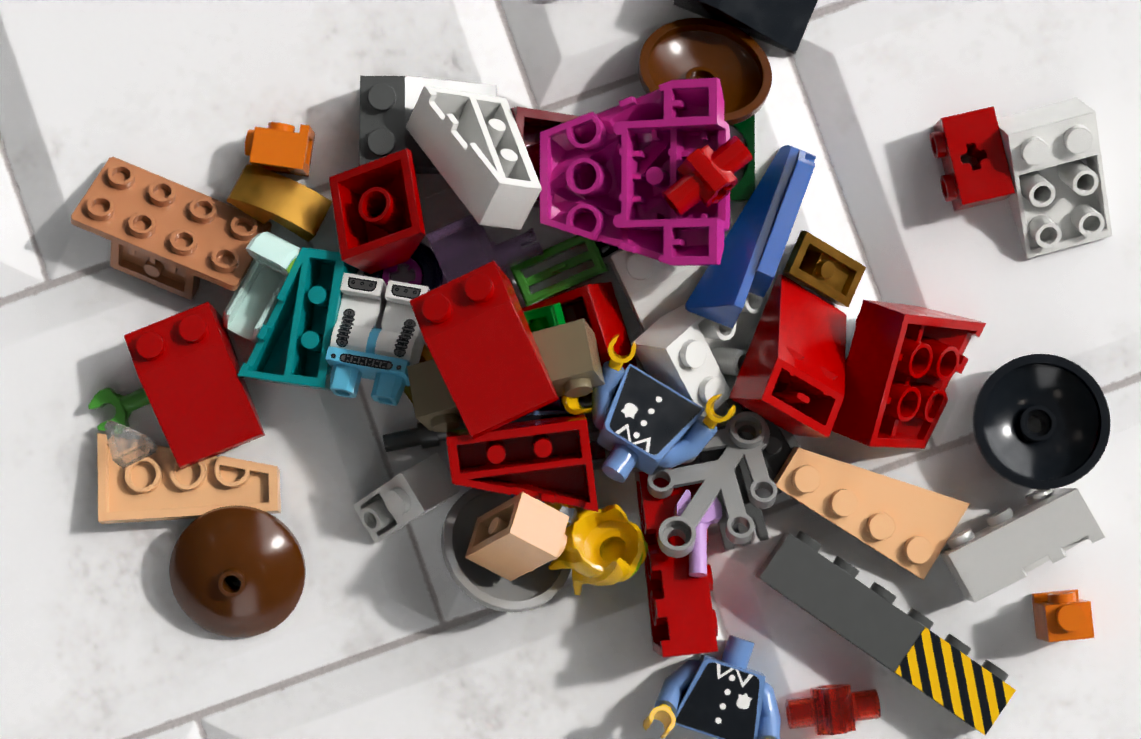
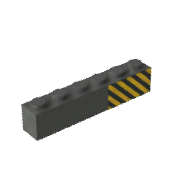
(885, 632)

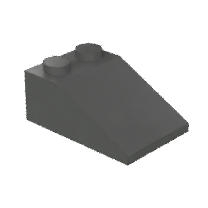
(386, 109)

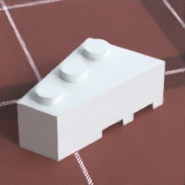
(477, 153)
(1019, 541)

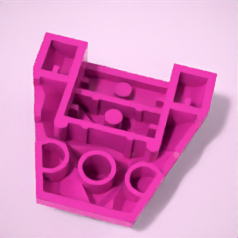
(610, 168)

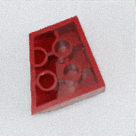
(901, 373)

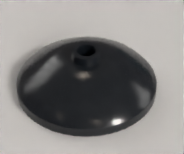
(1070, 413)

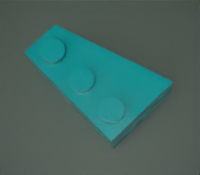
(301, 325)

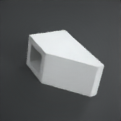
(406, 497)

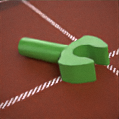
(123, 404)

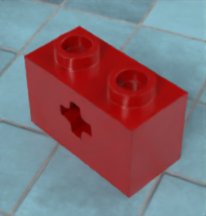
(979, 137)

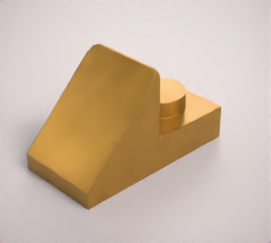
(823, 269)

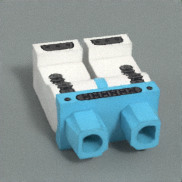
(374, 337)

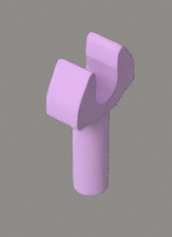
(698, 555)

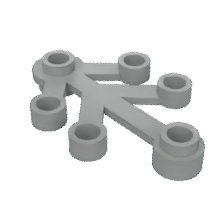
(715, 478)

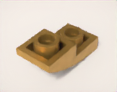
(275, 197)

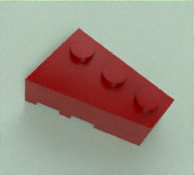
(535, 457)

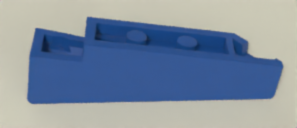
(755, 240)

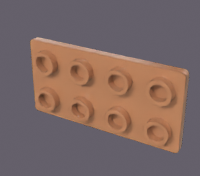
(167, 230)

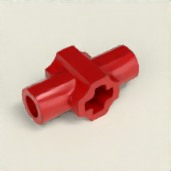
(707, 175)

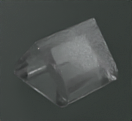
(127, 444)

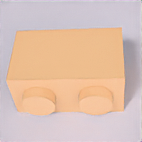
(518, 537)

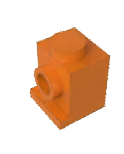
(281, 148)
(1062, 616)

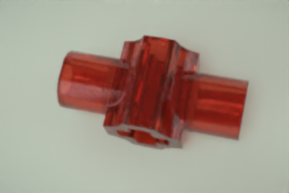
(832, 709)

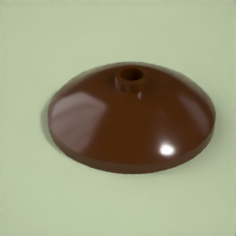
(709, 50)
(244, 545)

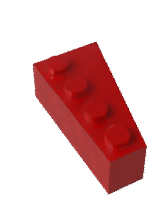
(677, 603)

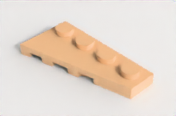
(162, 491)
(880, 511)

